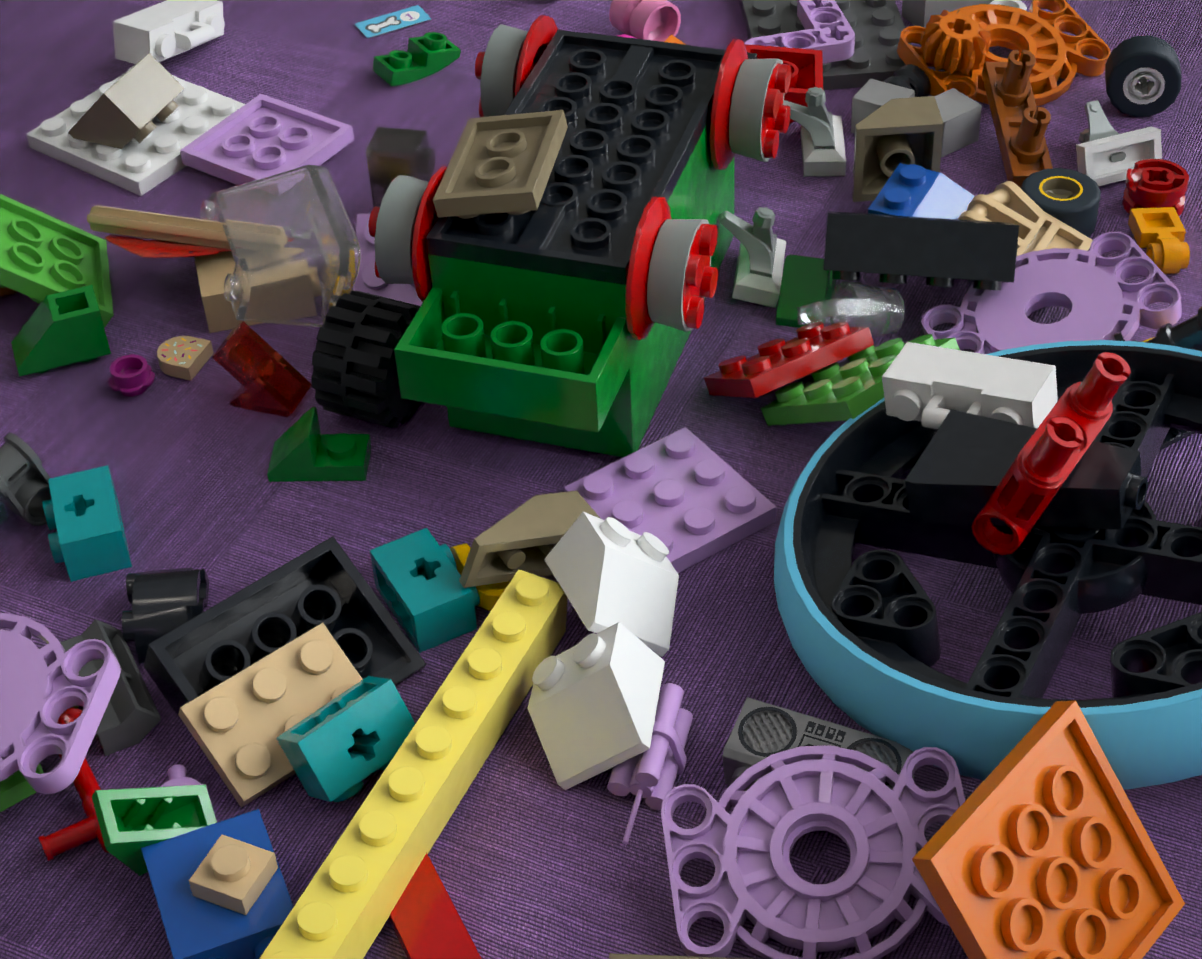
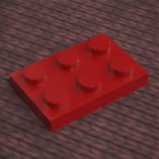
(787, 361)

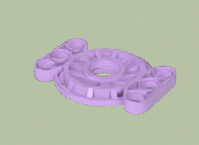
(1065, 278)
(37, 690)
(752, 848)

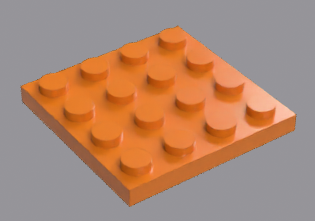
(1050, 856)

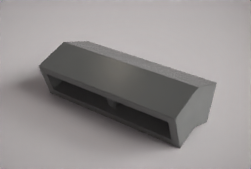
(131, 708)

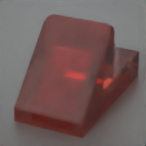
(266, 377)

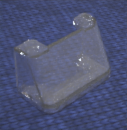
(287, 246)

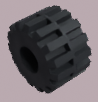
(357, 359)

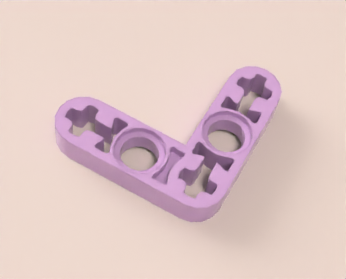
(824, 30)

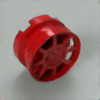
(1155, 185)

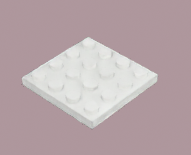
(135, 165)

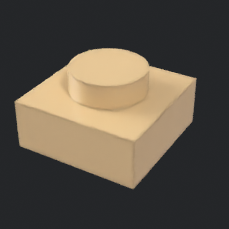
(233, 874)

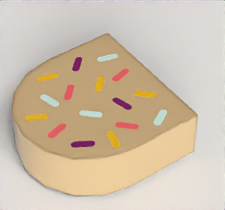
(184, 356)

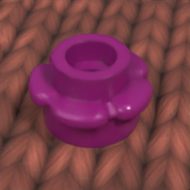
(130, 375)

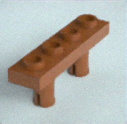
(1015, 116)

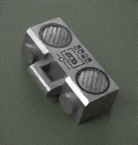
(770, 729)

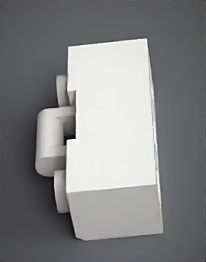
(167, 29)
(932, 380)

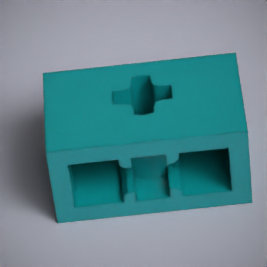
(87, 524)
(424, 589)
(321, 741)

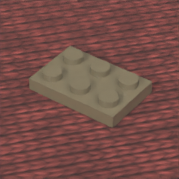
(501, 164)

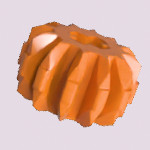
(955, 42)

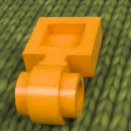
(1162, 235)

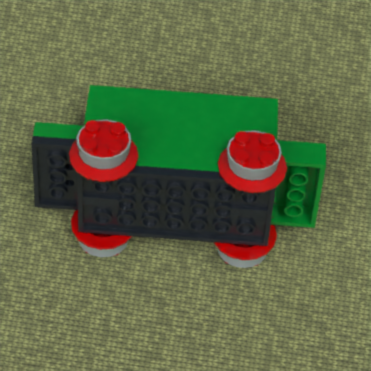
(581, 308)

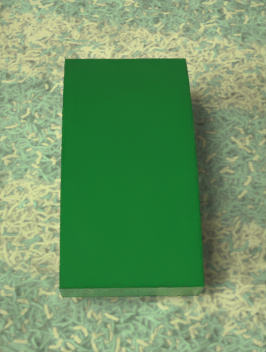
(423, 58)

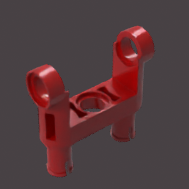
(1050, 455)

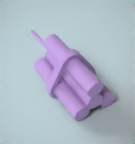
(655, 770)

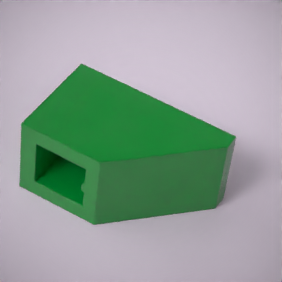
(61, 332)

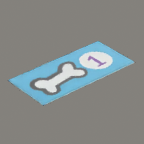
(392, 21)

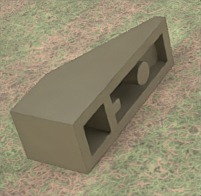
(523, 539)

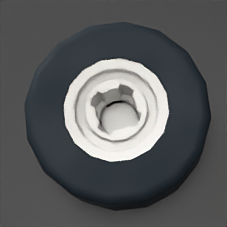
(1141, 60)

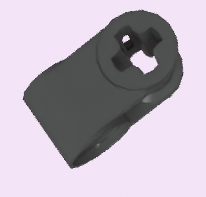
(23, 480)

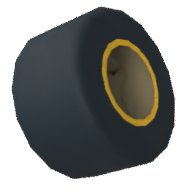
(1066, 196)

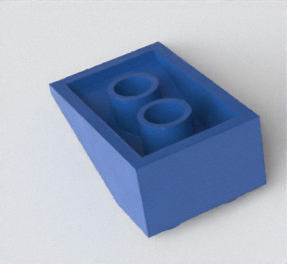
(920, 194)

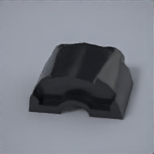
(162, 603)

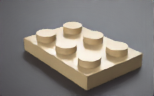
(246, 713)

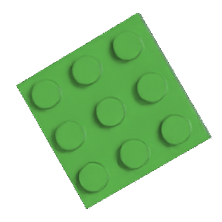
(50, 256)
(842, 388)

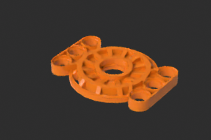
(1017, 29)

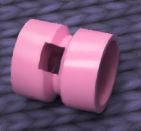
(645, 18)

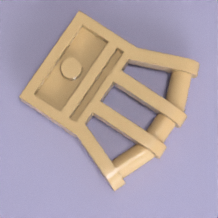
(1036, 227)

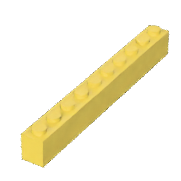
(425, 778)

